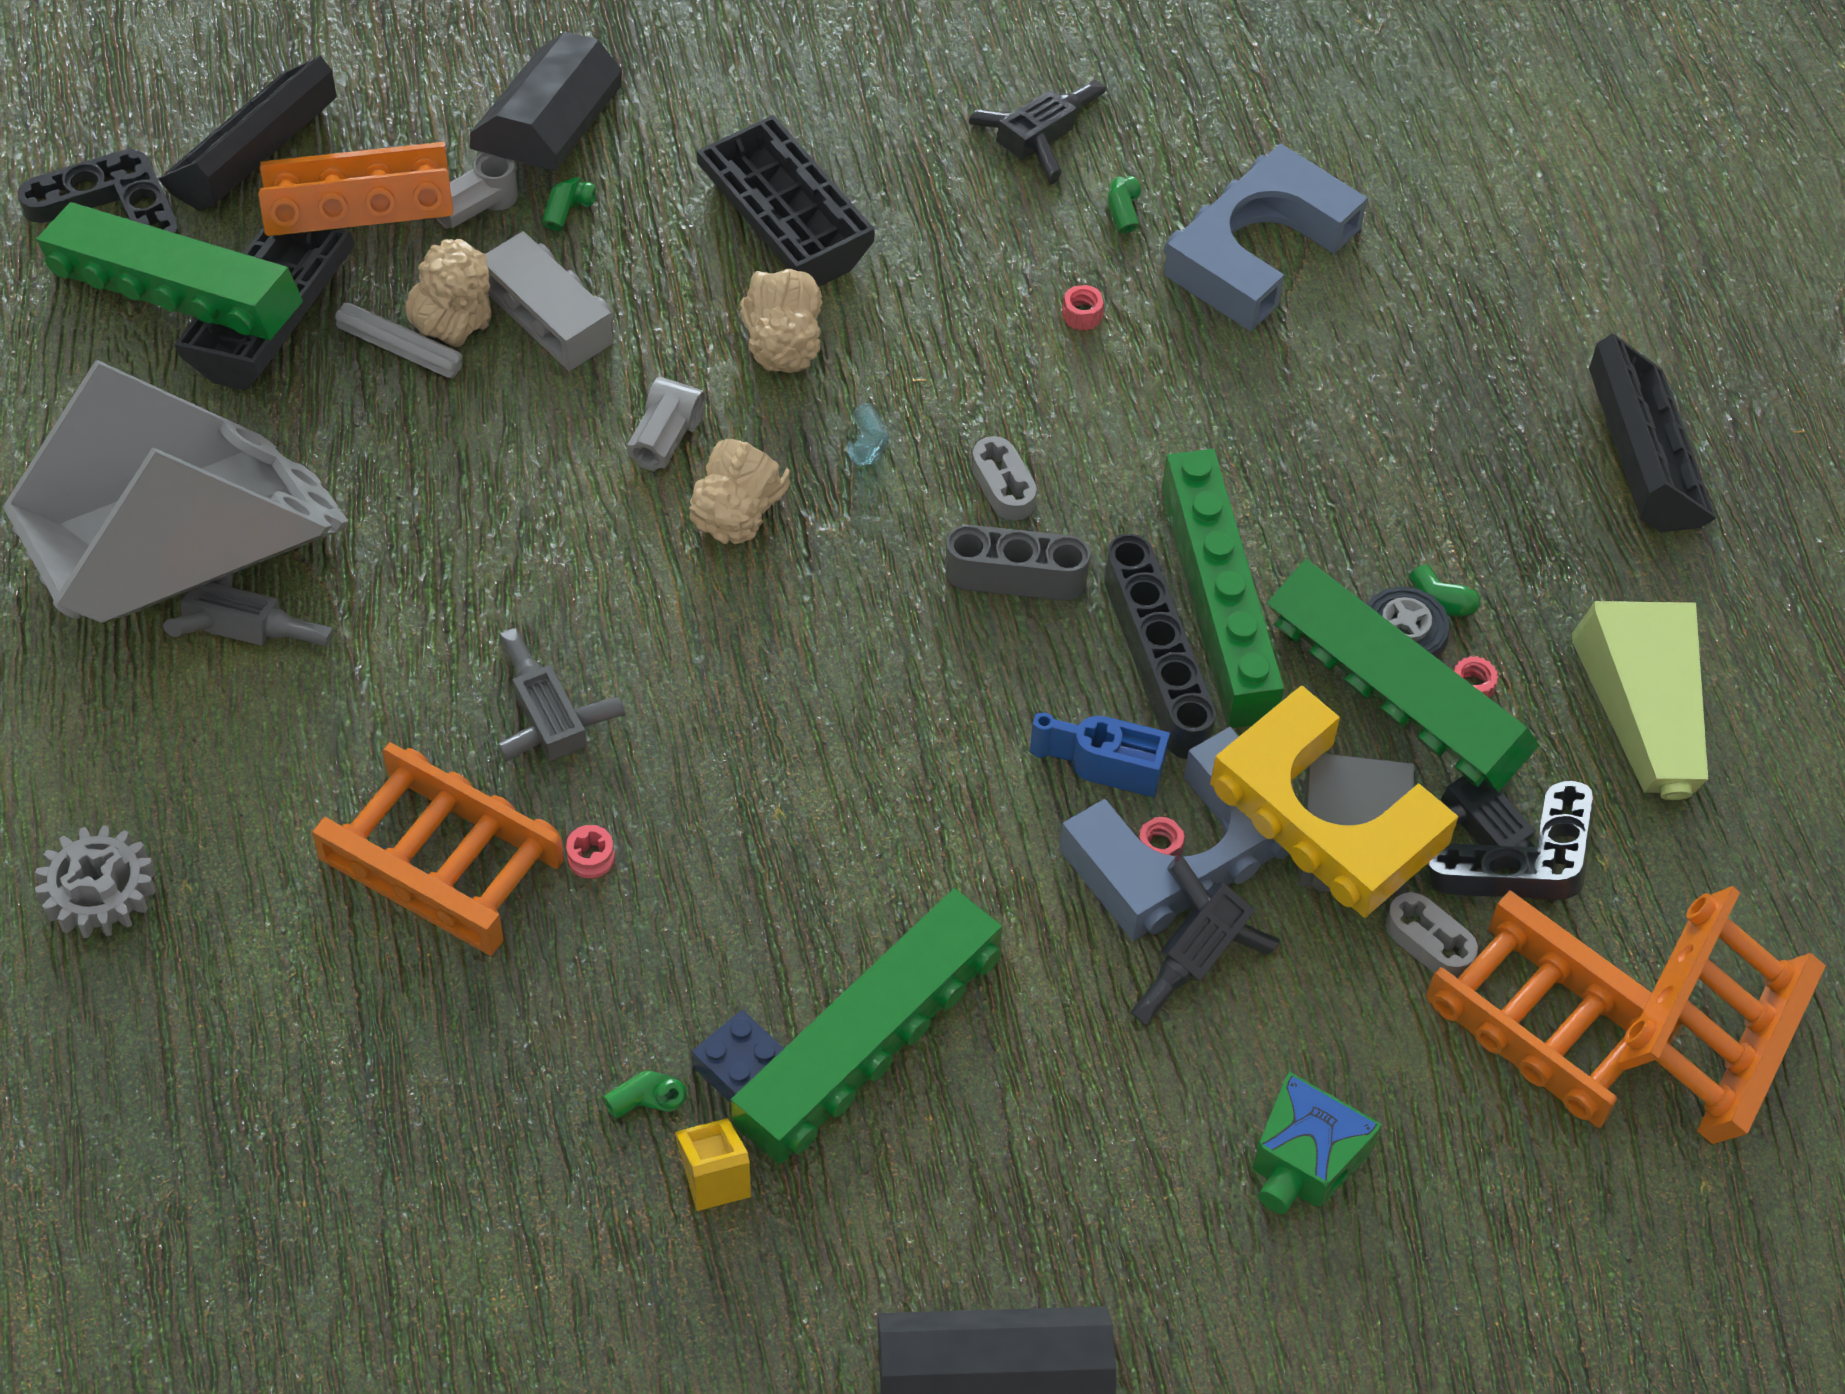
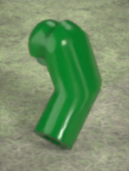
(564, 197)
(1120, 200)
(1455, 598)
(646, 1090)

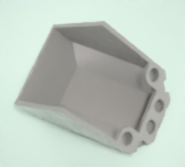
(155, 499)

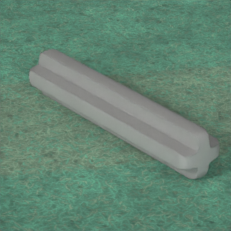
(399, 340)

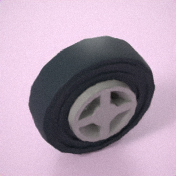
(1415, 615)

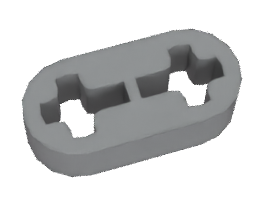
(995, 481)
(1431, 935)

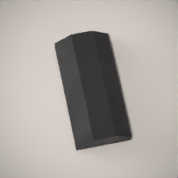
(550, 103)
(251, 134)
(788, 200)
(239, 359)
(1649, 438)
(998, 1351)

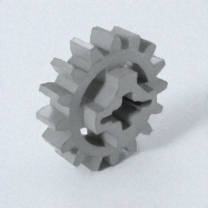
(89, 878)

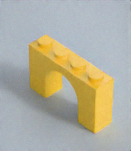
(1355, 861)

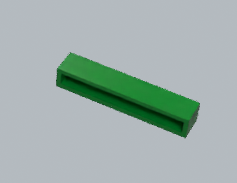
(170, 271)
(1221, 587)
(1403, 676)
(866, 1027)

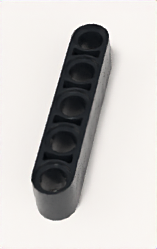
(1135, 581)

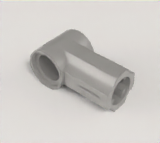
(487, 186)
(668, 414)

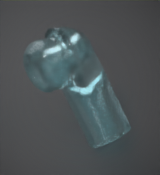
(873, 437)

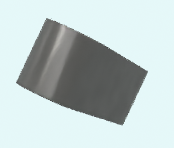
(1017, 562)

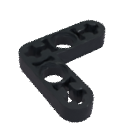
(122, 187)
(1535, 865)

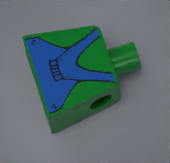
(1310, 1145)

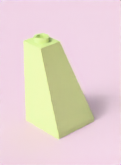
(1650, 685)

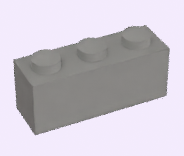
(548, 301)

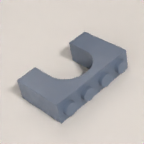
(1275, 190)
(1135, 879)

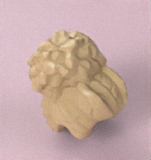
(450, 293)
(782, 319)
(736, 491)

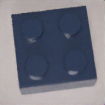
(734, 1054)

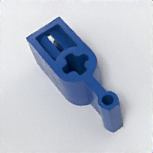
(1105, 750)

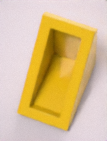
(714, 1164)

